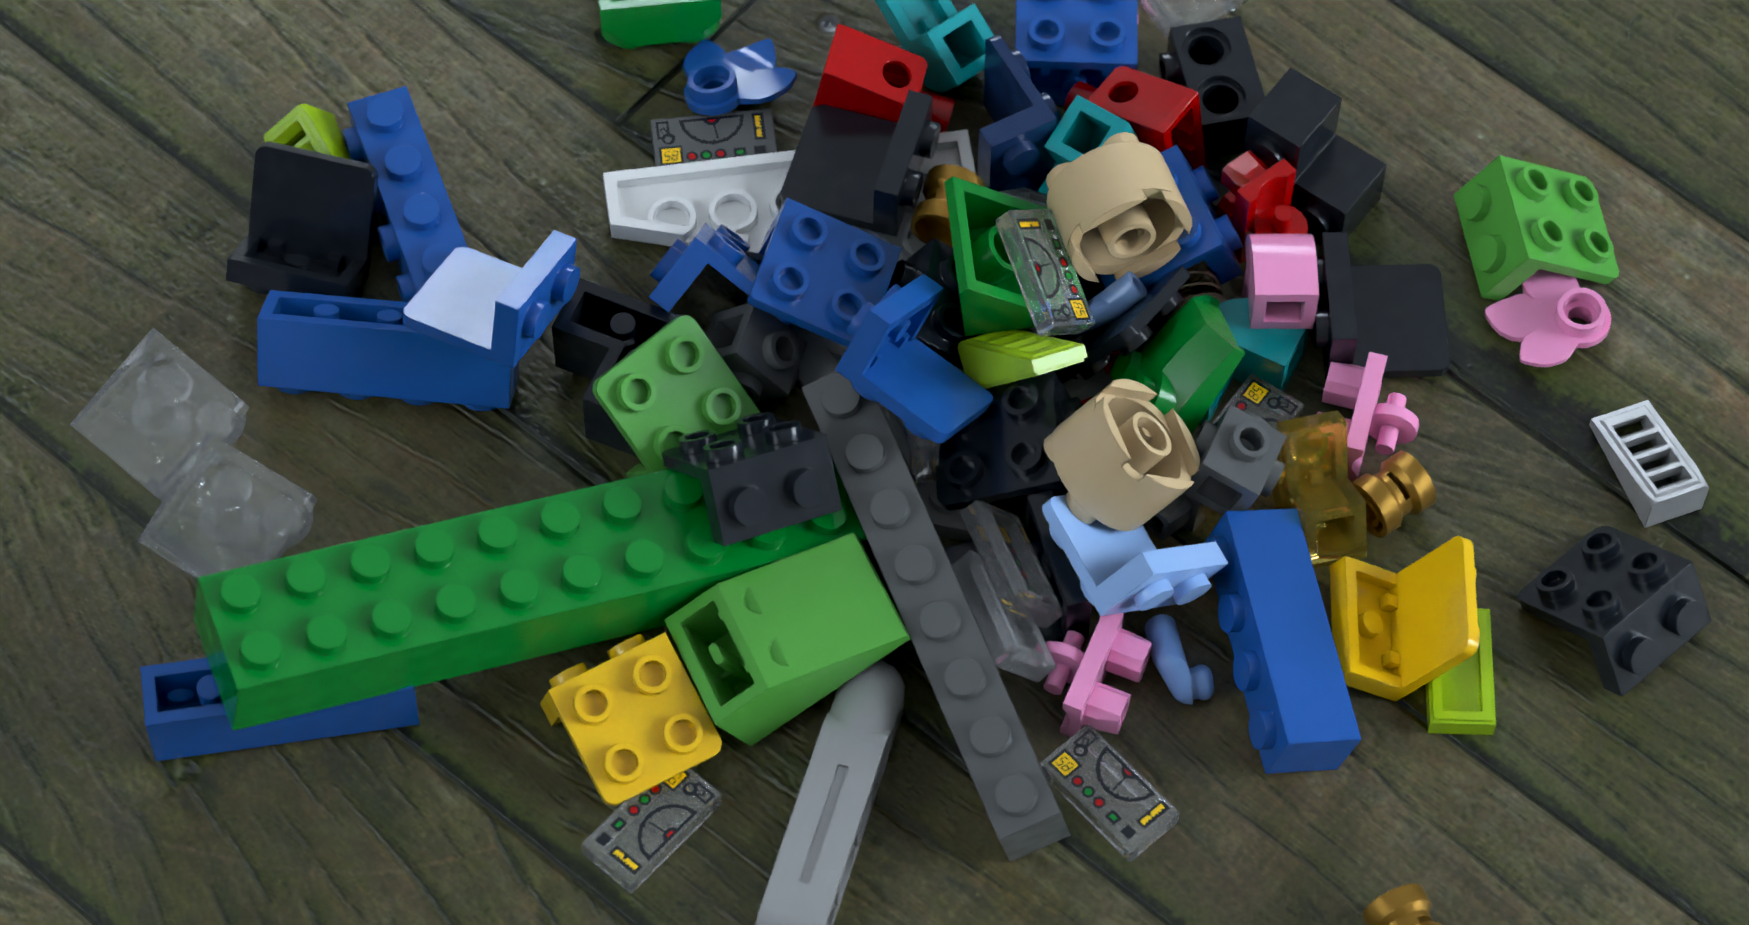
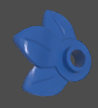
(735, 78)

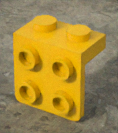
(1407, 624)
(633, 718)

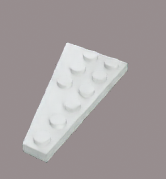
(738, 192)

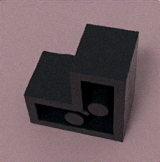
(1333, 177)
(593, 336)

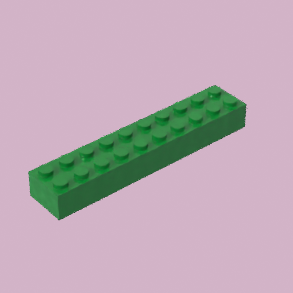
(473, 593)

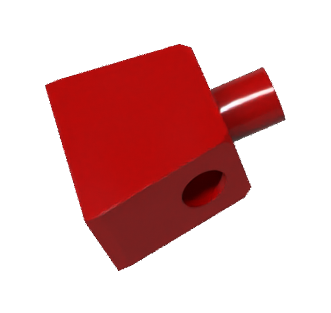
(874, 78)
(1154, 108)

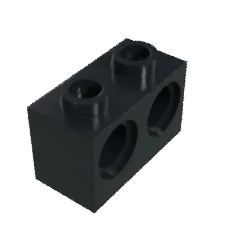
(1224, 85)

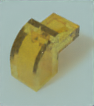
(1320, 489)

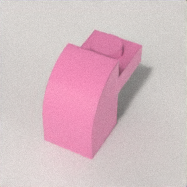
(1281, 281)

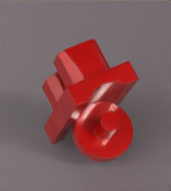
(1260, 199)

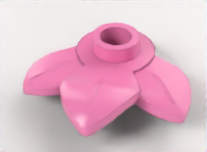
(1543, 317)

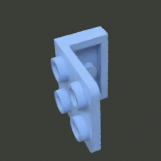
(1125, 569)

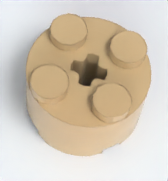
(1118, 209)
(1122, 457)

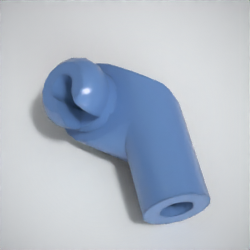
(1115, 300)
(1170, 660)

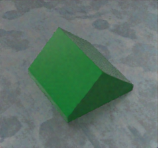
(985, 276)

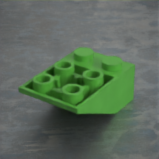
(786, 635)

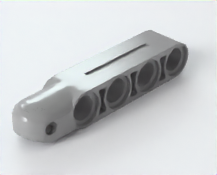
(835, 800)

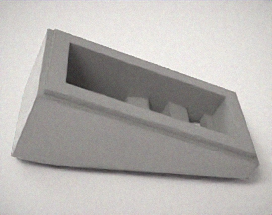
(1650, 503)

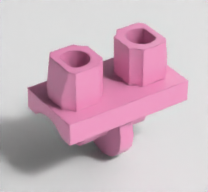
(1359, 390)
(1088, 699)

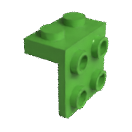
(1530, 220)
(669, 390)

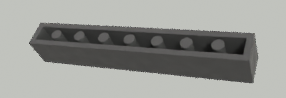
(937, 618)

